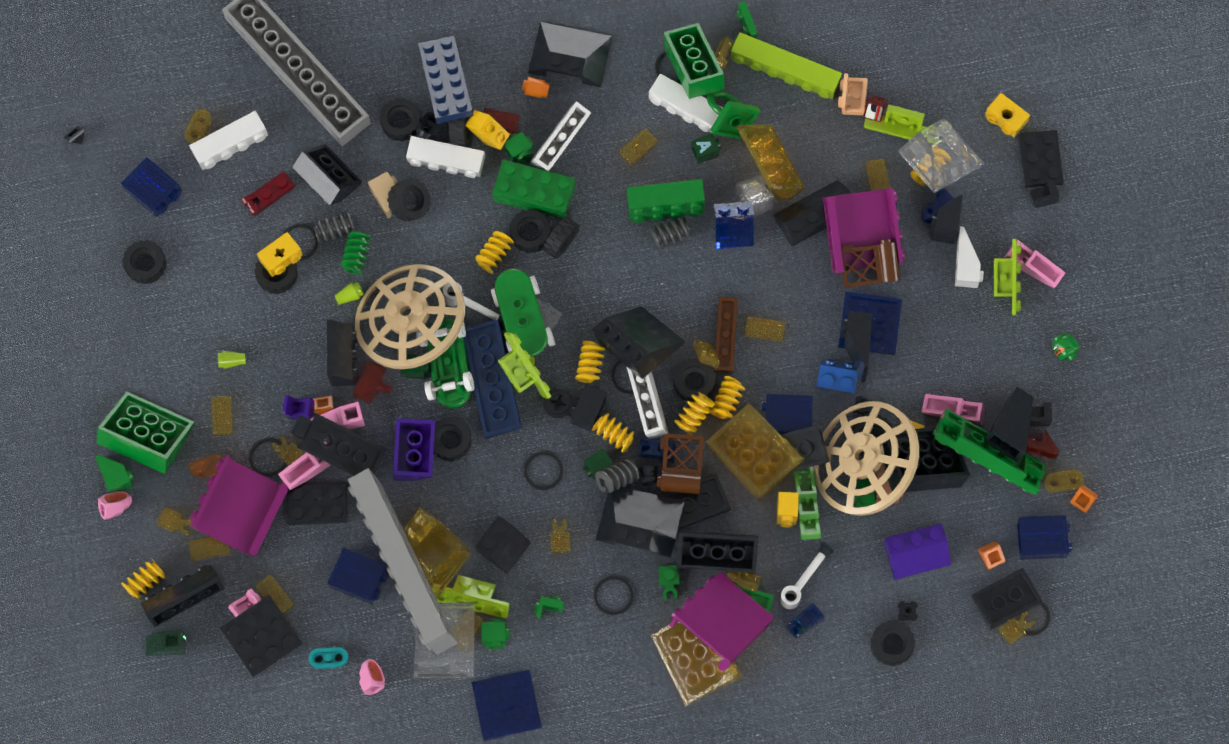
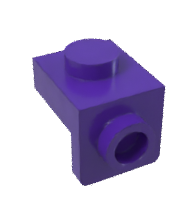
(298, 406)

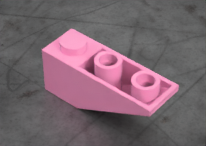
(348, 416)

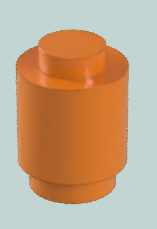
(535, 87)

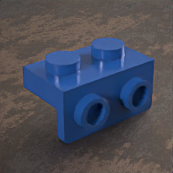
(837, 376)

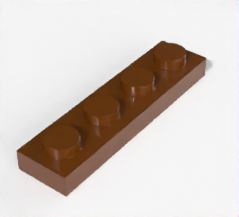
(726, 333)

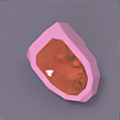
(113, 504)
(371, 677)

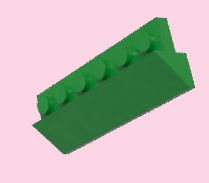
(969, 441)

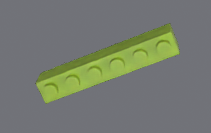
(786, 66)

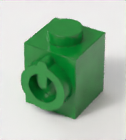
(518, 147)
(494, 634)

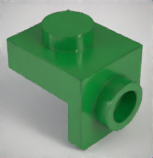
(553, 603)

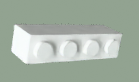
(675, 100)
(560, 137)
(229, 140)
(445, 156)
(648, 405)

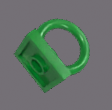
(731, 115)

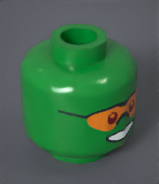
(1065, 347)

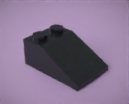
(857, 333)

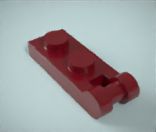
(268, 193)

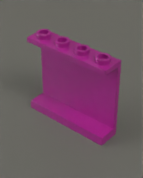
(861, 221)
(238, 506)
(723, 618)

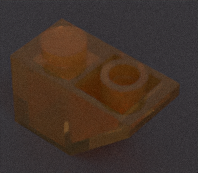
(204, 466)

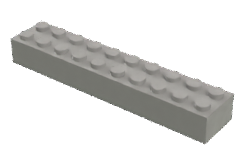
(297, 68)
(402, 562)

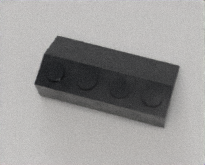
(808, 214)
(717, 551)
(182, 595)

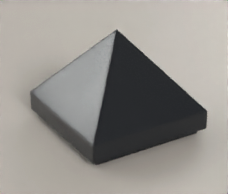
(75, 136)

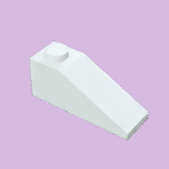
(967, 263)

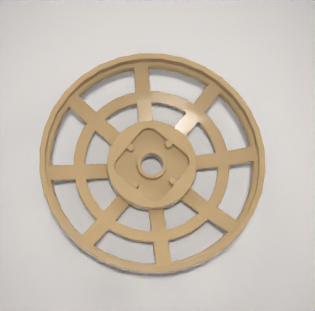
(414, 321)
(872, 459)

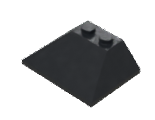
(570, 53)
(640, 521)

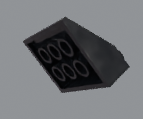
(637, 340)
(937, 464)

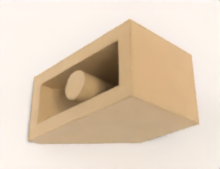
(380, 187)

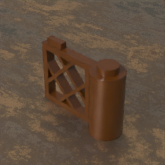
(885, 261)
(680, 479)

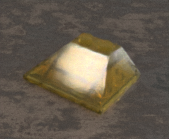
(436, 548)

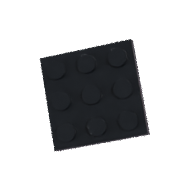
(261, 635)

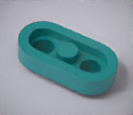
(329, 656)

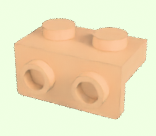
(853, 96)

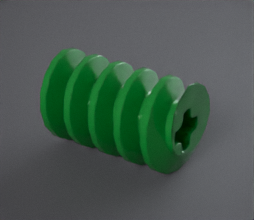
(354, 252)

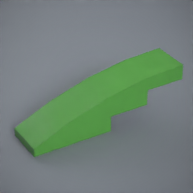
(807, 504)

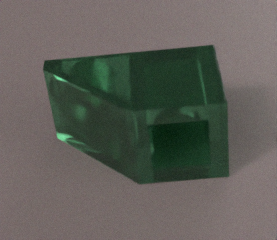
(166, 643)

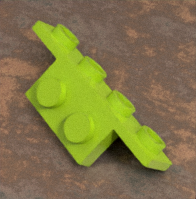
(898, 122)
(1006, 277)
(519, 368)
(477, 592)

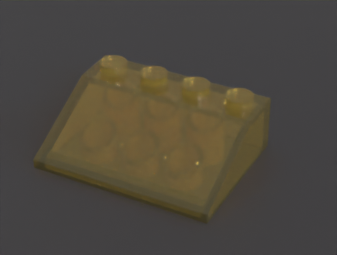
(772, 160)
(753, 452)
(692, 663)

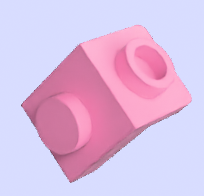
(244, 603)

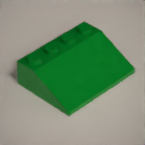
(144, 432)

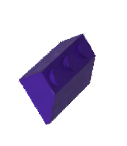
(413, 449)
(917, 551)

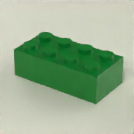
(693, 60)
(534, 189)
(665, 201)

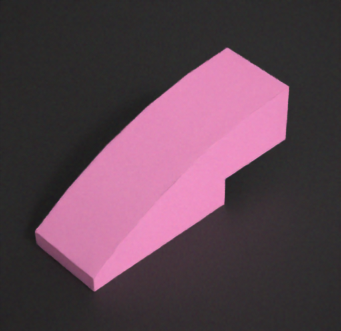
(1038, 266)
(971, 411)
(302, 470)

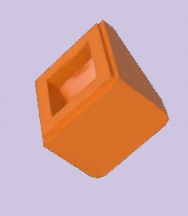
(323, 404)
(1084, 498)
(991, 555)

